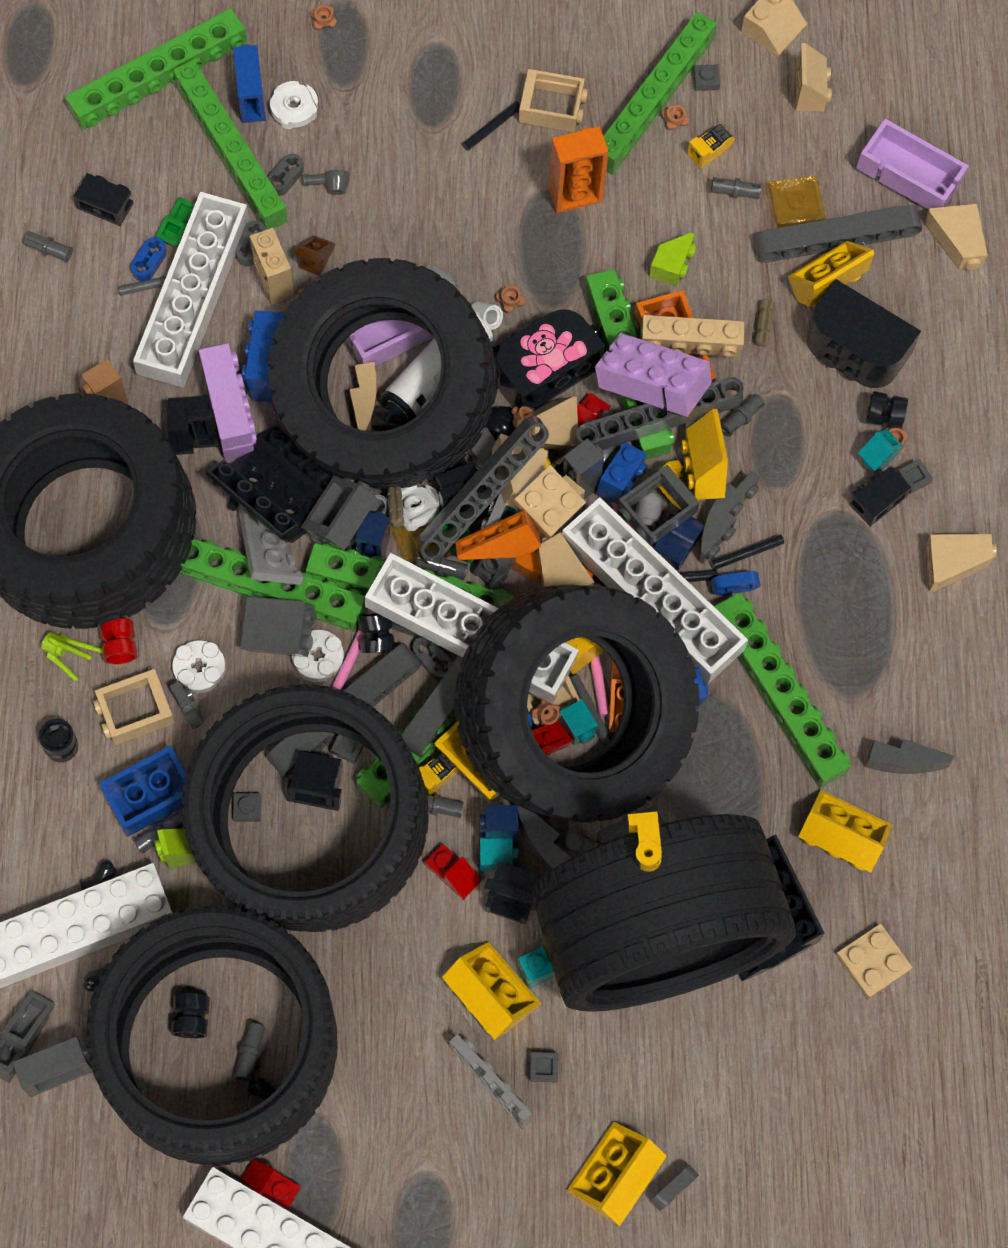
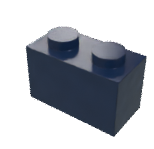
(373, 535)
(500, 822)

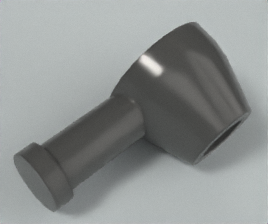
(335, 179)

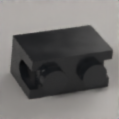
(103, 199)
(880, 495)

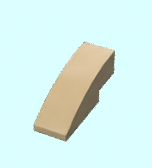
(365, 396)

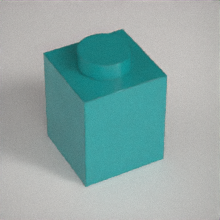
(880, 450)
(578, 722)
(496, 850)
(535, 967)

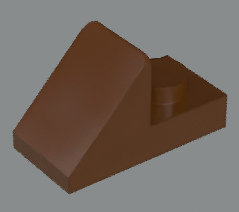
(314, 254)

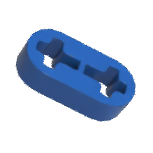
(144, 257)
(735, 583)

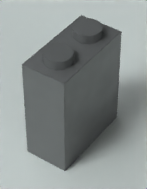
(278, 626)

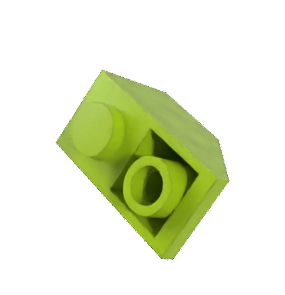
(671, 259)
(173, 848)

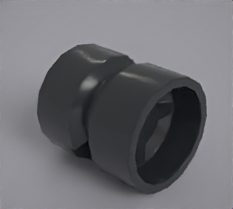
(895, 414)
(369, 625)
(58, 740)
(190, 1015)

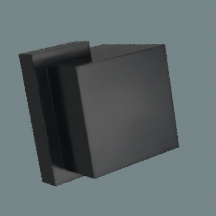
(191, 424)
(453, 481)
(316, 781)
(511, 892)

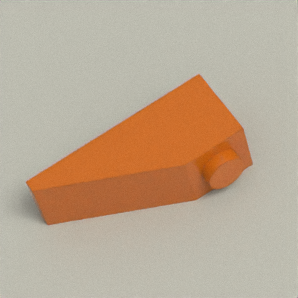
(504, 539)

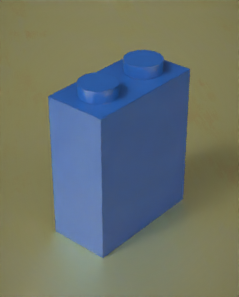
(249, 83)

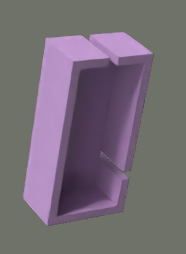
(911, 166)
(385, 340)
(643, 370)
(228, 401)

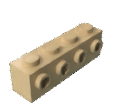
(694, 335)

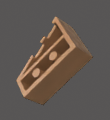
(103, 381)

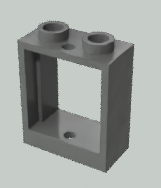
(675, 489)
(339, 512)
(53, 1066)

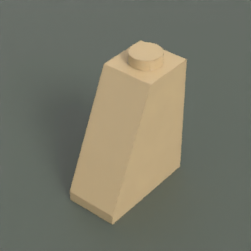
(959, 234)
(560, 420)
(525, 476)
(957, 557)
(560, 564)

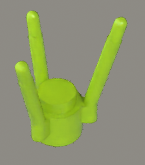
(58, 645)

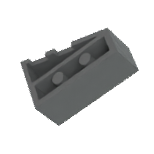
(582, 465)

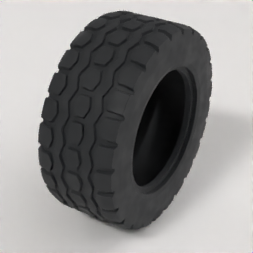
(336, 309)
(138, 558)
(654, 718)

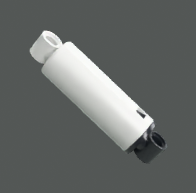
(419, 381)

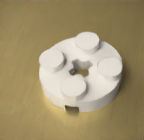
(298, 116)
(428, 507)
(208, 654)
(325, 667)

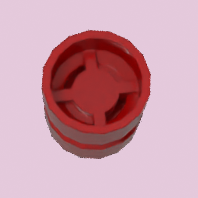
(118, 641)

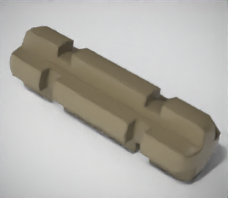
(764, 323)
(395, 506)

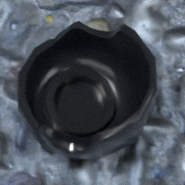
(501, 421)

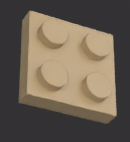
(549, 501)
(874, 961)

